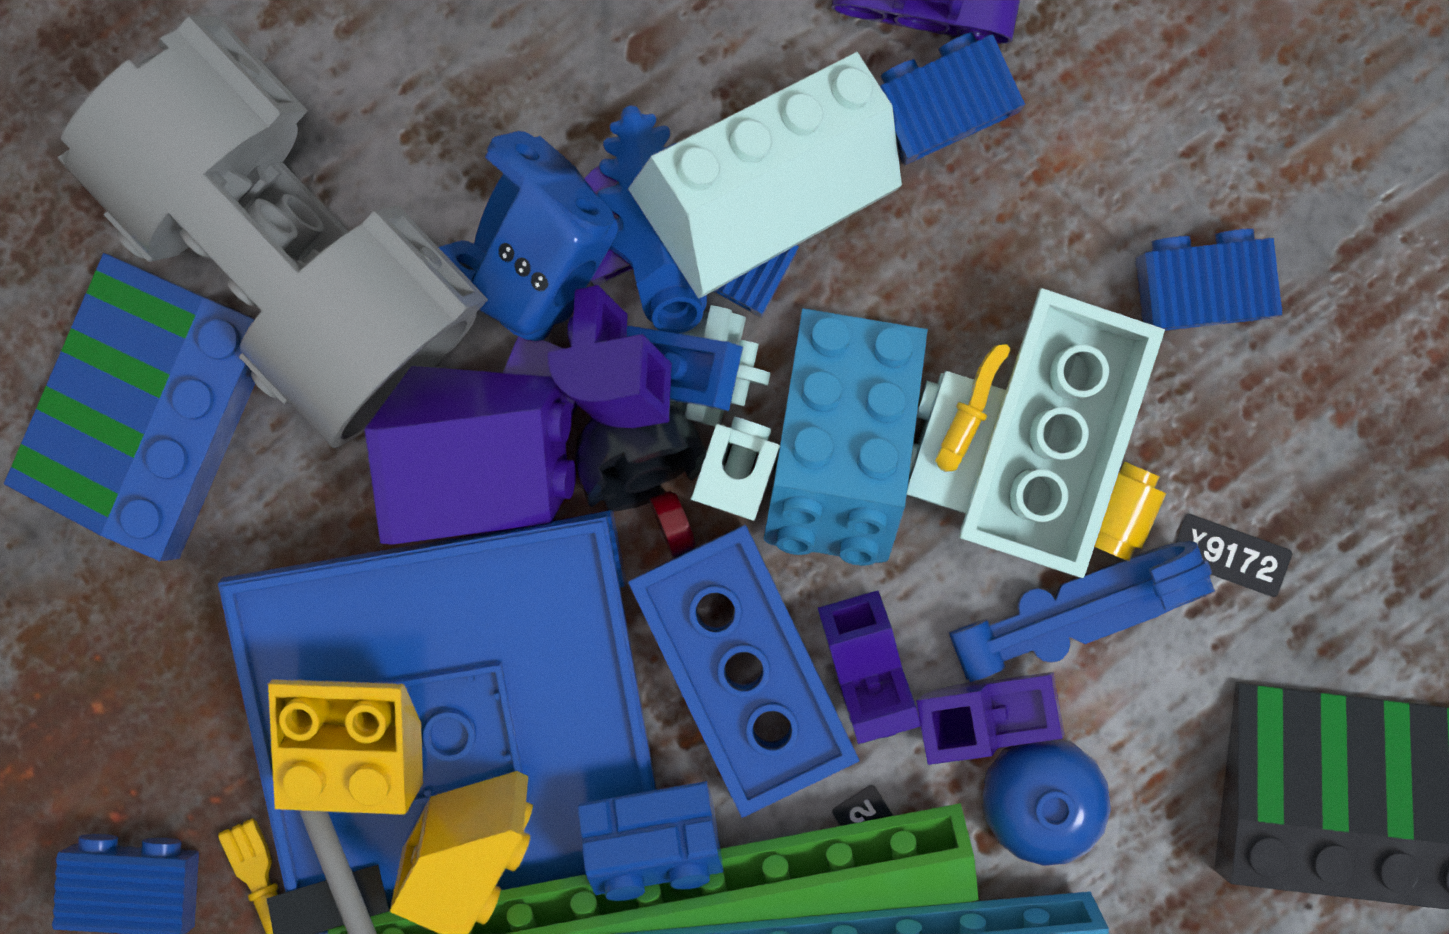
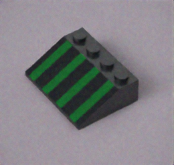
(1336, 796)

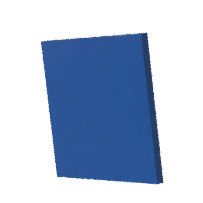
(508, 659)

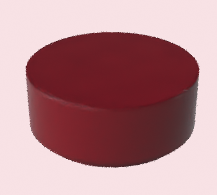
(673, 523)

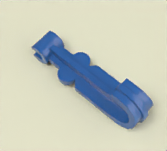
(1086, 609)

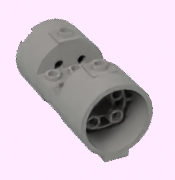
(195, 158)

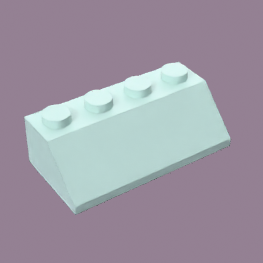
(772, 174)
(1061, 433)

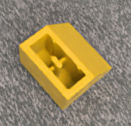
(344, 746)
(460, 853)

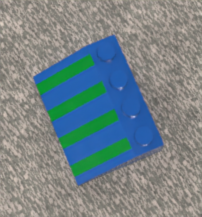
(137, 410)

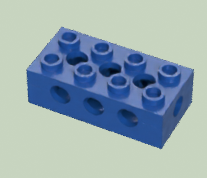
(724, 710)

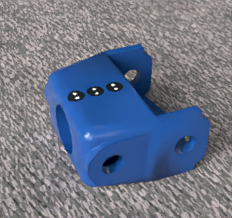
(535, 238)

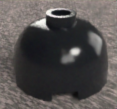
(632, 463)

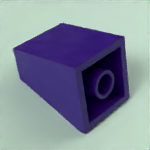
(468, 454)

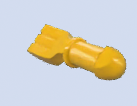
(970, 416)
(251, 864)

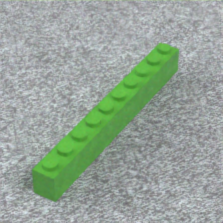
(828, 871)

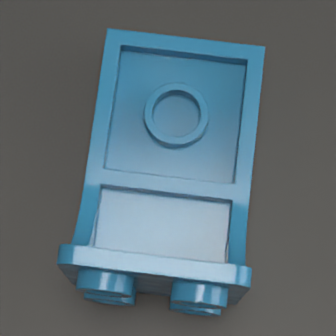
(846, 438)

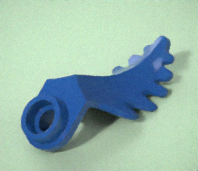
(662, 287)

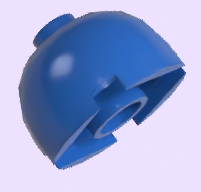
(1046, 801)

